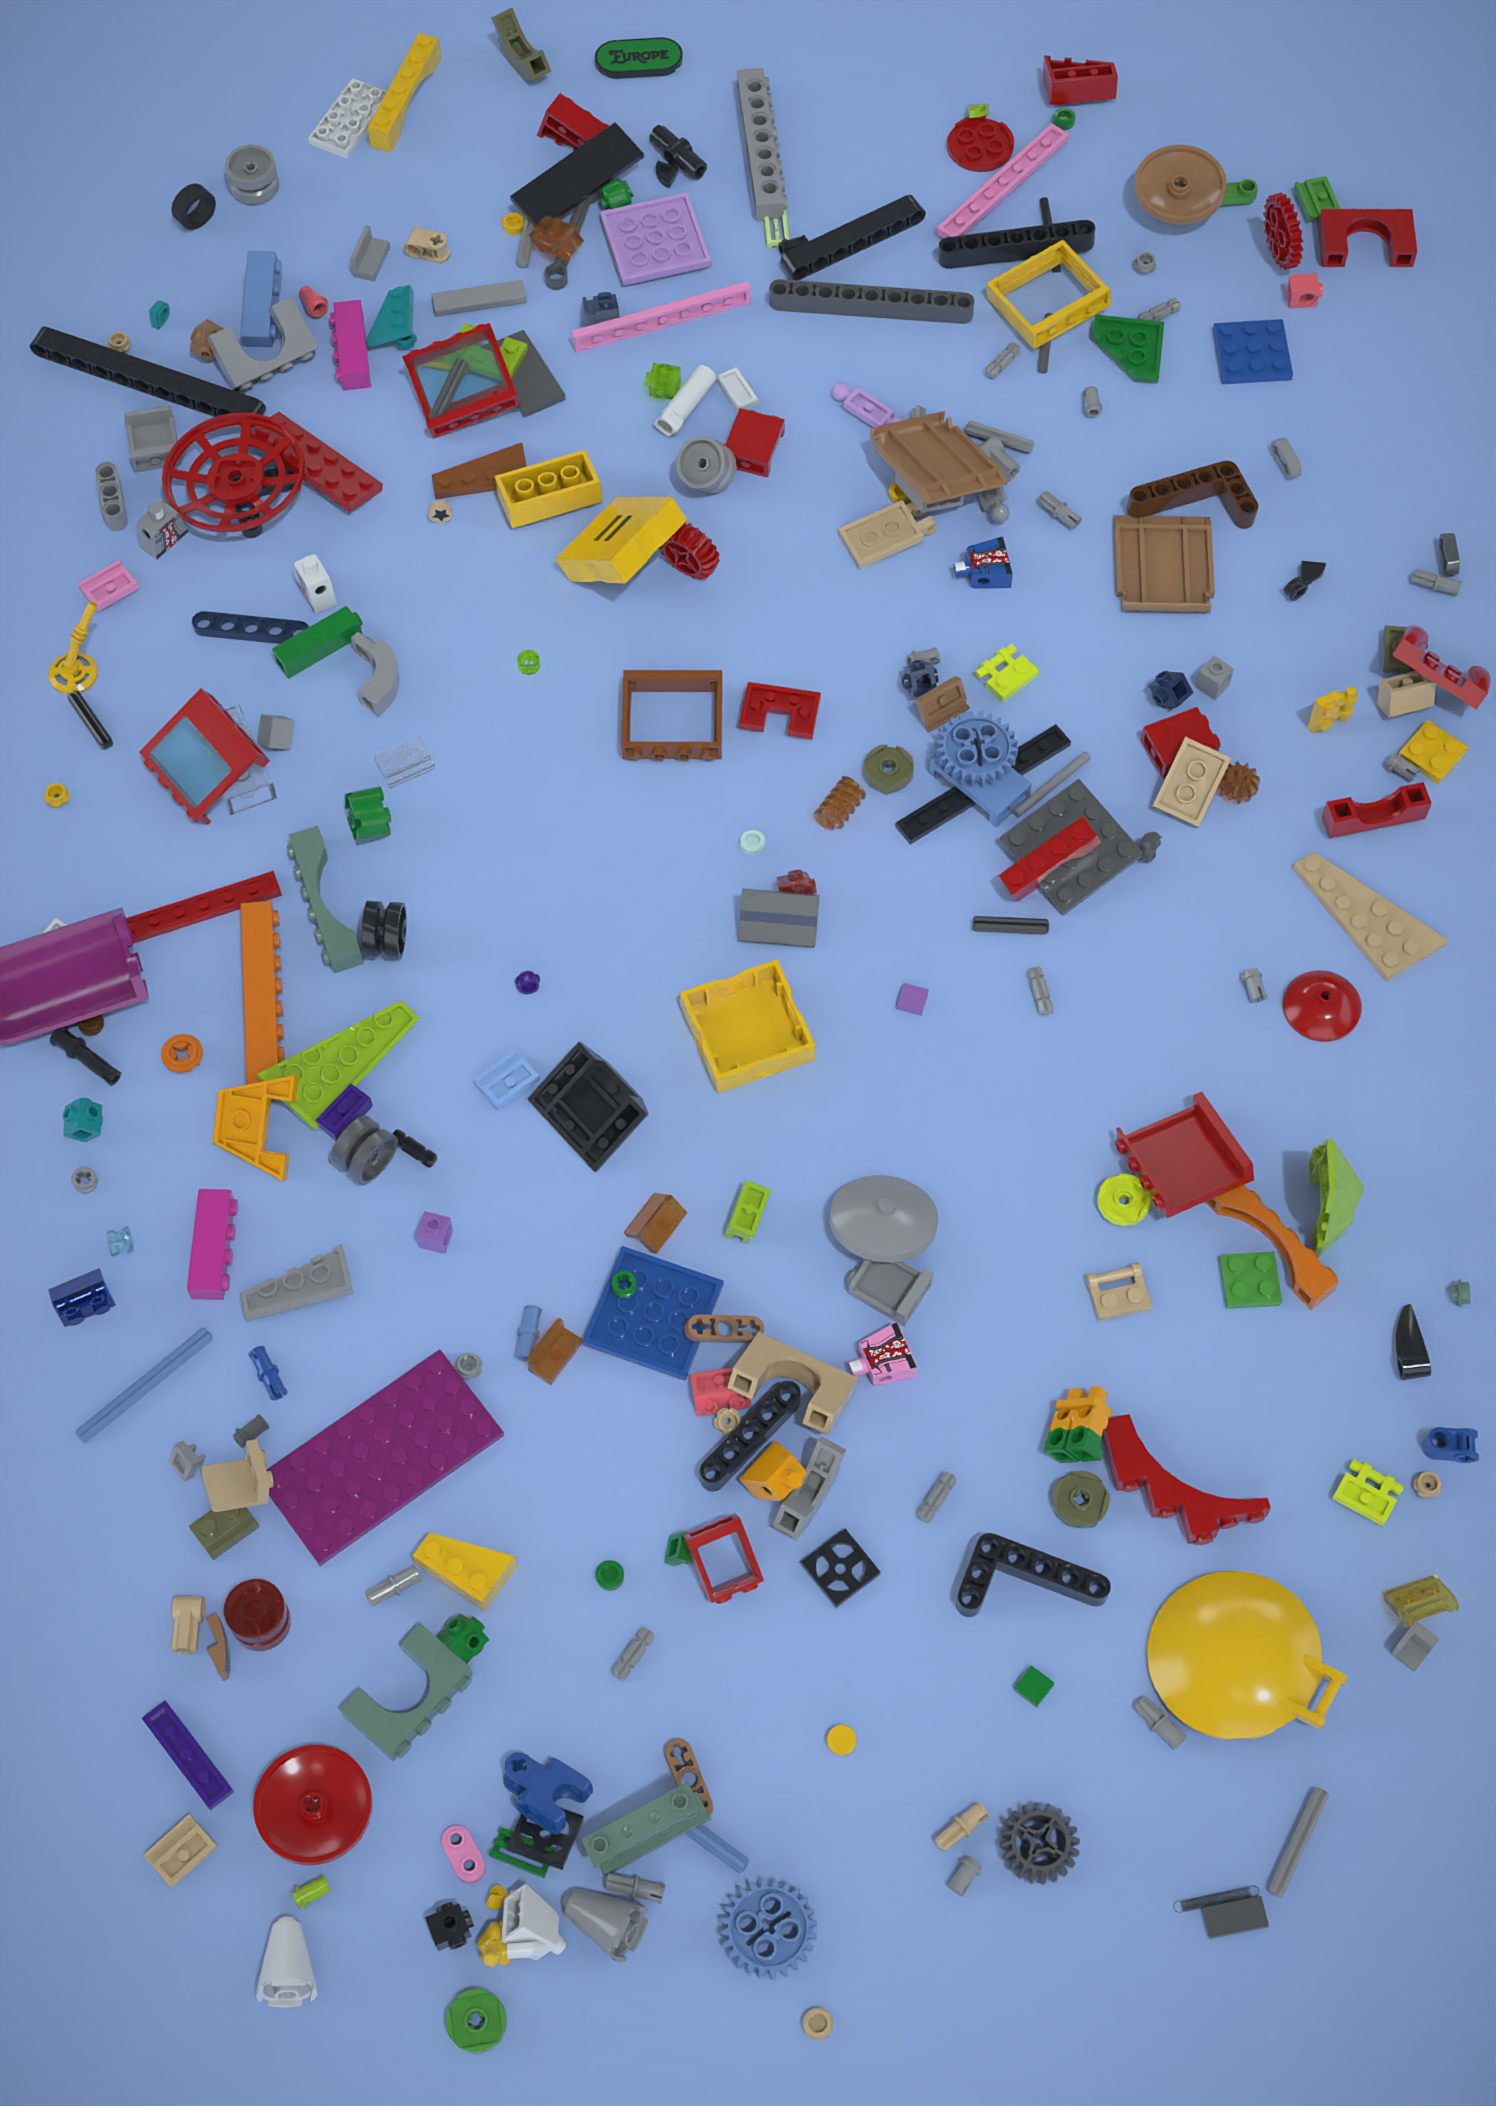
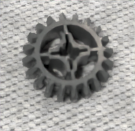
(1028, 1835)

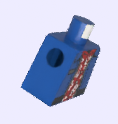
(986, 565)

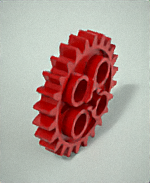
(1283, 231)

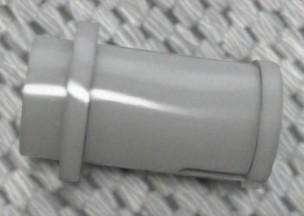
(1092, 405)
(927, 655)
(1401, 765)
(1253, 981)
(965, 1875)

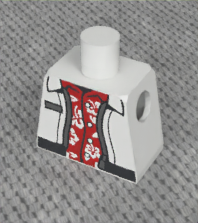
(310, 576)

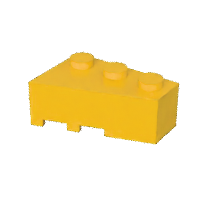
(465, 1568)

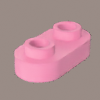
(463, 1853)

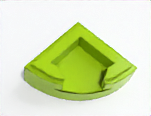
(977, 110)

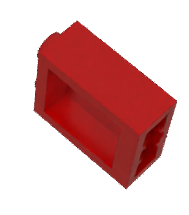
(715, 1531)

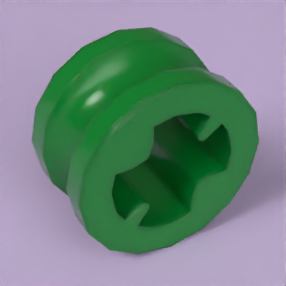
(627, 1292)

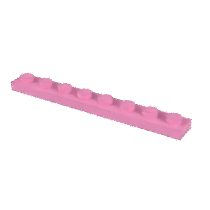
(1003, 182)
(661, 316)

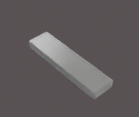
(479, 298)

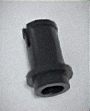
(786, 245)

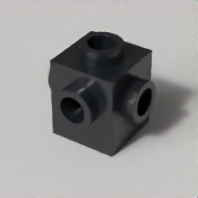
(440, 1921)

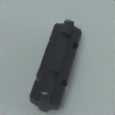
(415, 1149)

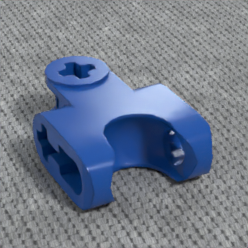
(542, 1786)

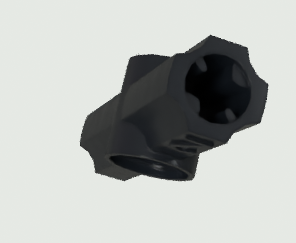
(678, 152)

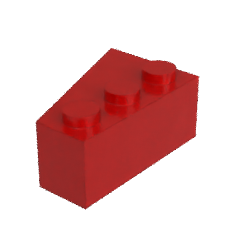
(1079, 82)

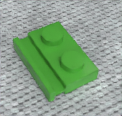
(1314, 196)

